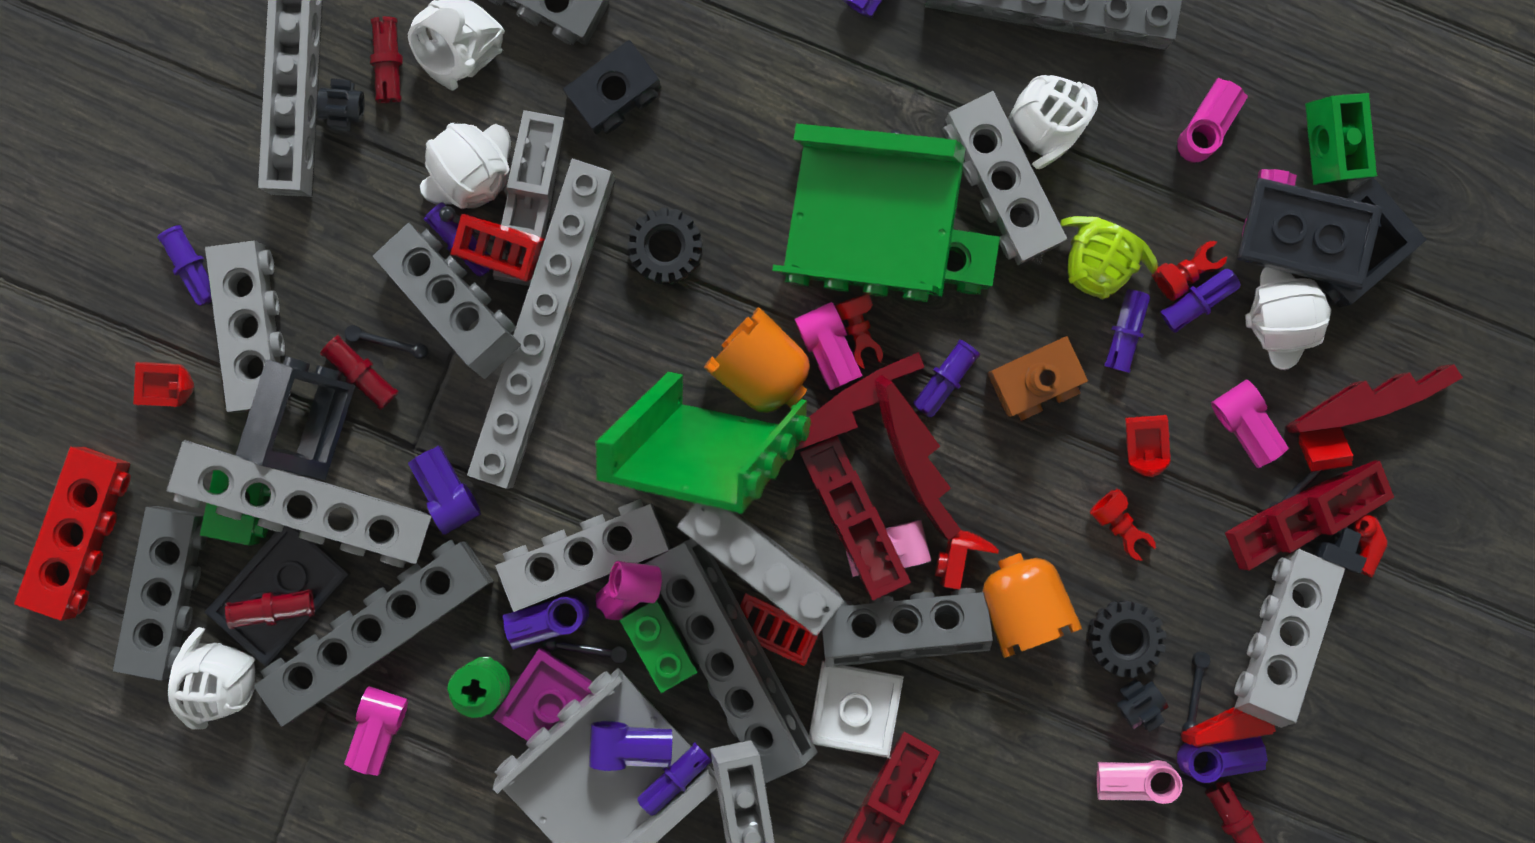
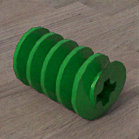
(467, 696)

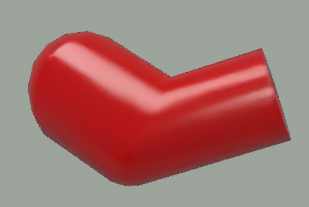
(1371, 542)

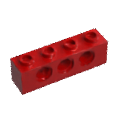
(40, 585)

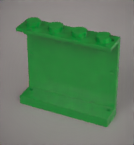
(873, 211)
(696, 450)

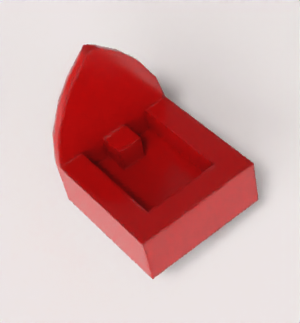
(162, 384)
(1148, 444)
(952, 563)

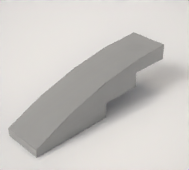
(532, 179)

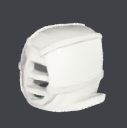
(461, 43)
(1052, 115)
(466, 165)
(1288, 316)
(215, 683)

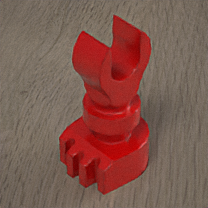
(1174, 279)
(858, 327)
(1110, 510)

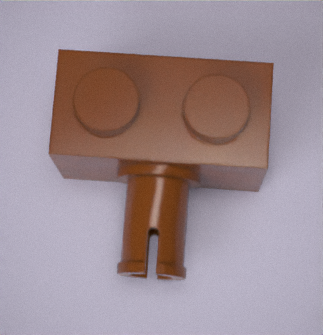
(1037, 378)

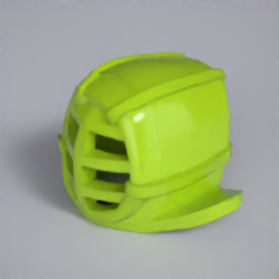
(1104, 256)

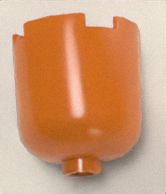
(761, 364)
(1027, 604)

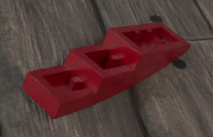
(1361, 403)
(837, 414)
(912, 446)
(1307, 515)
(854, 518)
(892, 792)

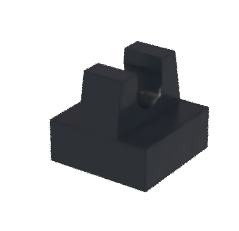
(1342, 550)

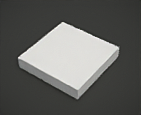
(856, 709)

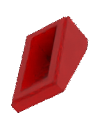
(503, 234)
(807, 642)
(1227, 727)

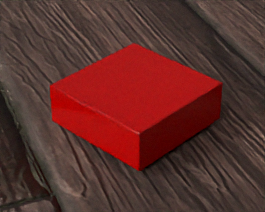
(1325, 449)

